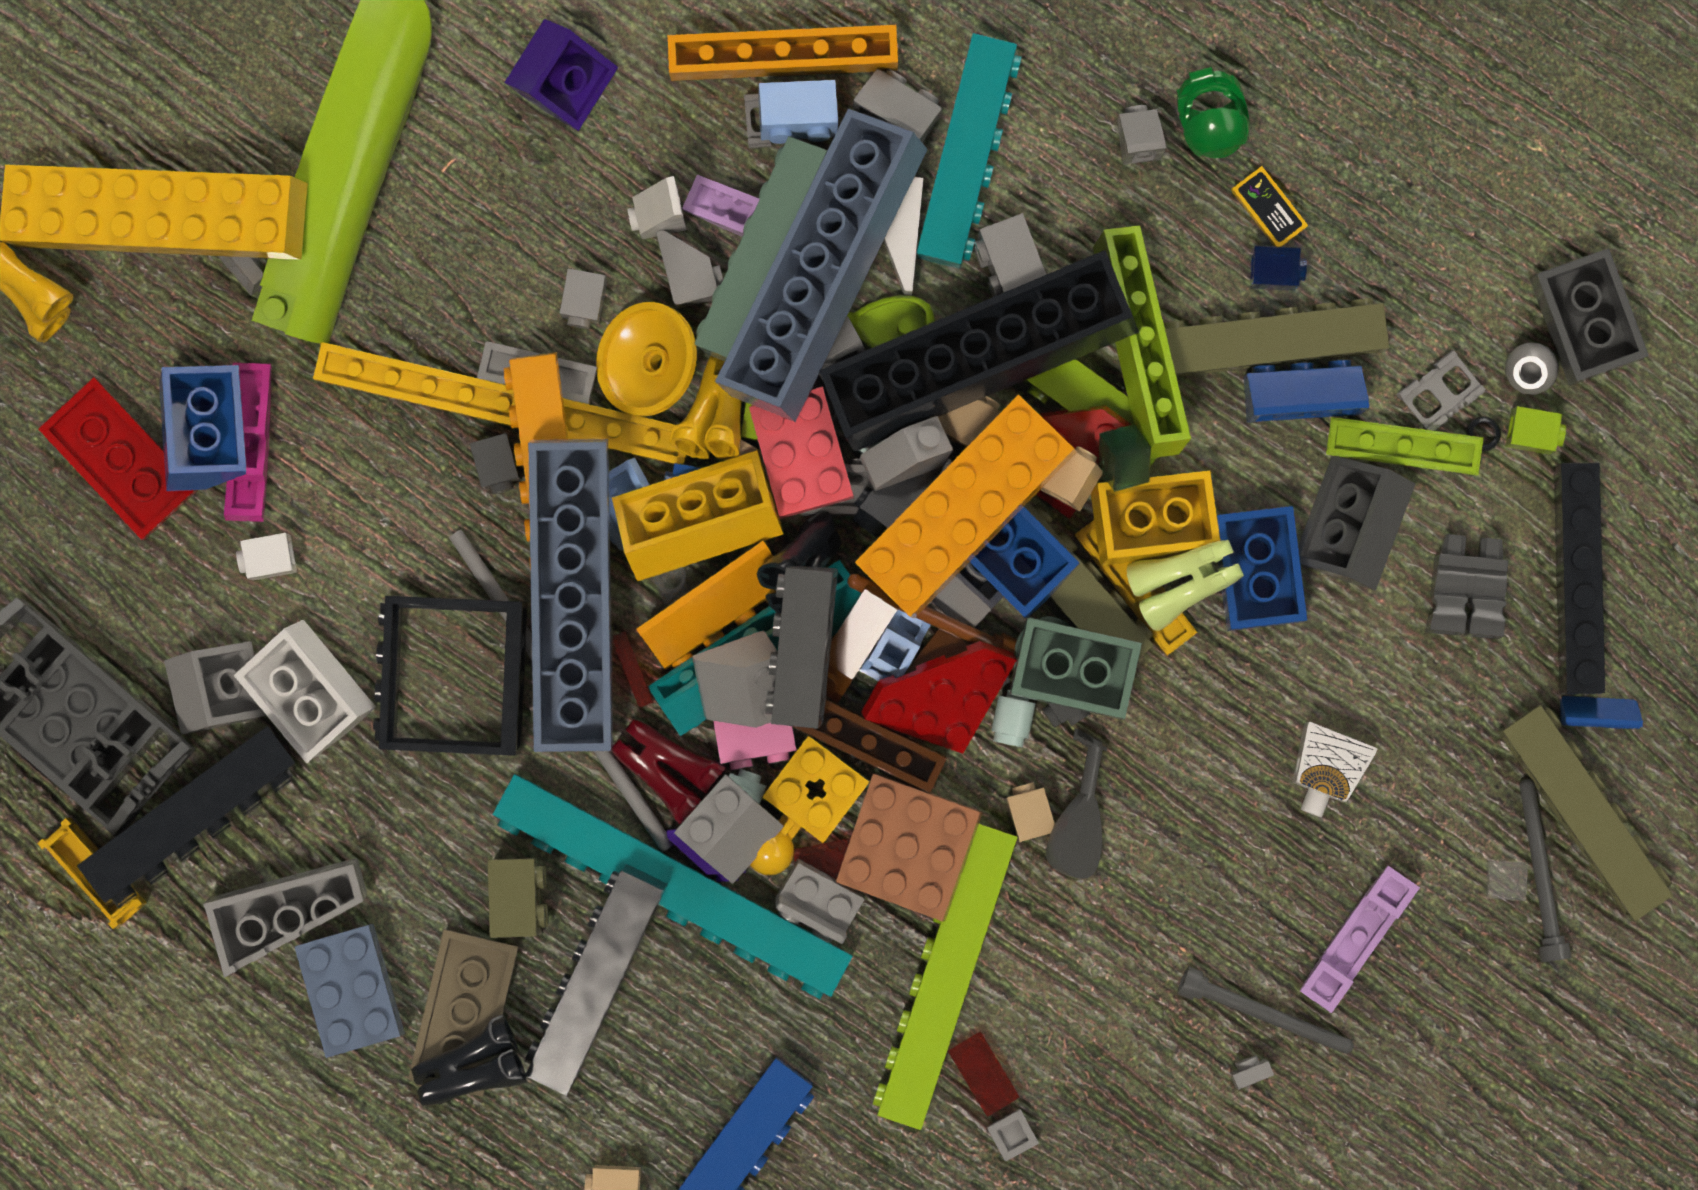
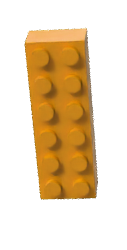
(965, 507)

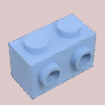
(798, 110)

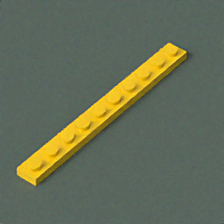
(487, 400)

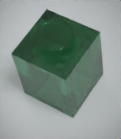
(1124, 457)

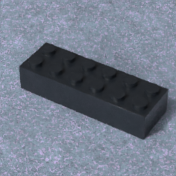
(188, 818)

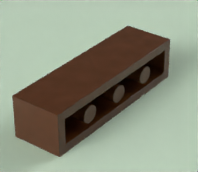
(878, 746)

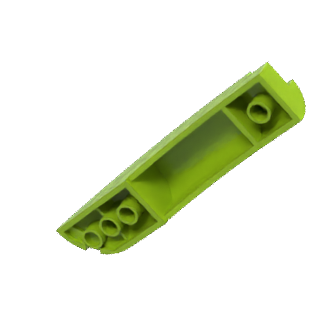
(347, 163)

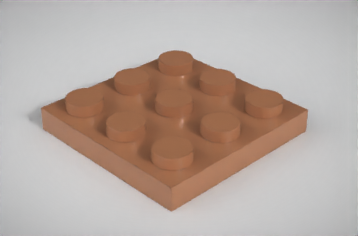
(909, 847)

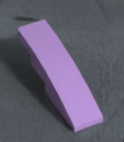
(720, 204)

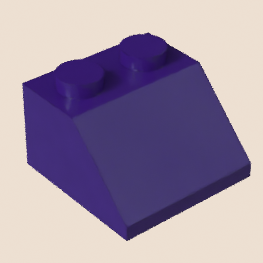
(561, 74)

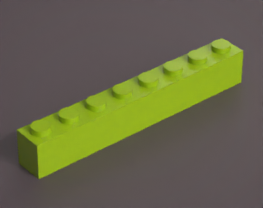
(944, 982)

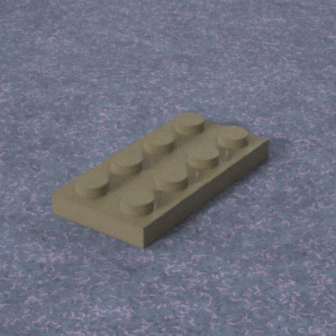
(464, 992)

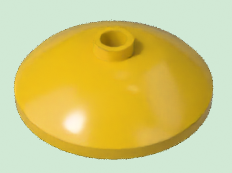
(631, 355)

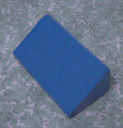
(1600, 712)

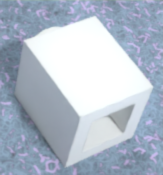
(266, 557)

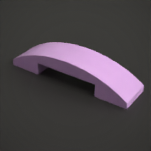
(1358, 938)

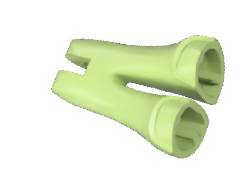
(1167, 606)

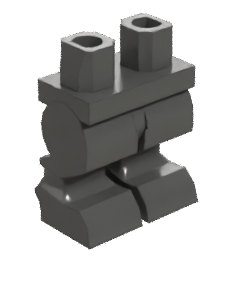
(1469, 578)

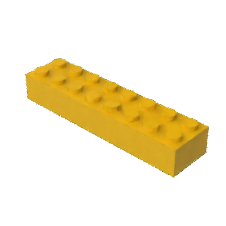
(153, 211)

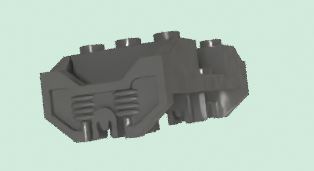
(80, 722)

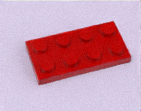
(115, 457)

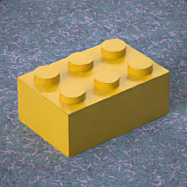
(1155, 518)

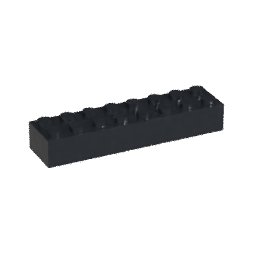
(979, 350)

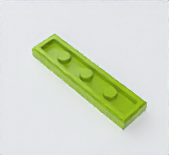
(1404, 446)

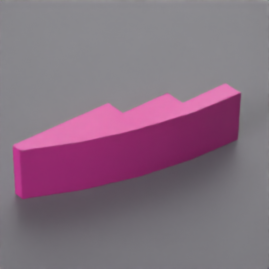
(247, 493)

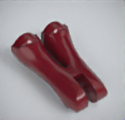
(675, 795)

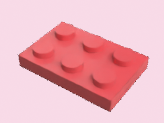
(802, 457)

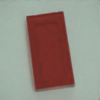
(633, 670)

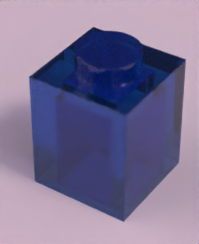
(1277, 268)

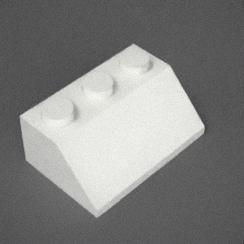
(304, 690)

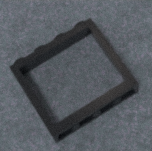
(387, 688)

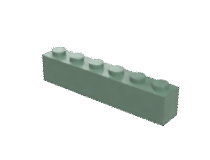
(762, 238)

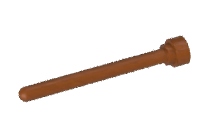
(942, 620)

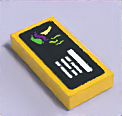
(1269, 207)

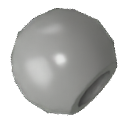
(1531, 368)

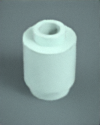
(1012, 720)

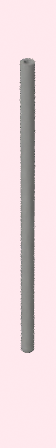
(607, 758)

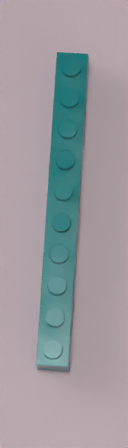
(688, 893)

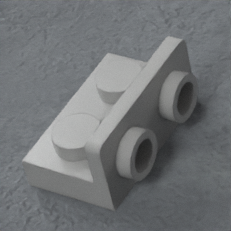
(818, 902)

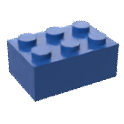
(1270, 560)

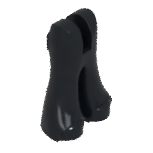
(812, 547)
(474, 1066)

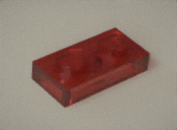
(983, 1073)

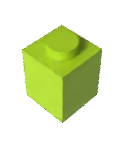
(1535, 430)

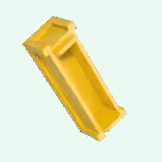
(71, 847)

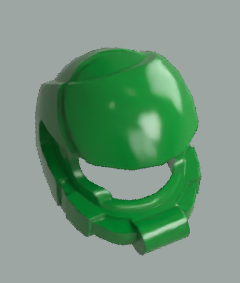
(1217, 130)

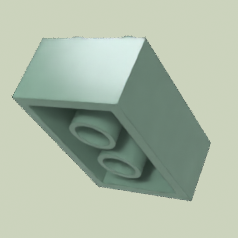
(1075, 668)

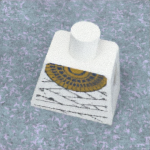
(1329, 766)

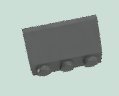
(1354, 521)

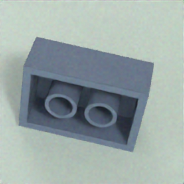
(349, 990)

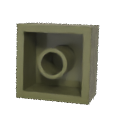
(516, 897)

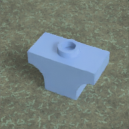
(895, 647)

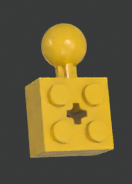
(816, 816)

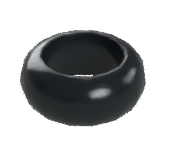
(1493, 424)

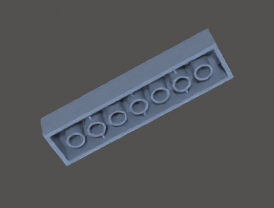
(821, 264)
(570, 595)

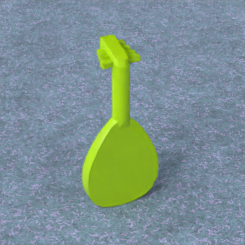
(890, 318)

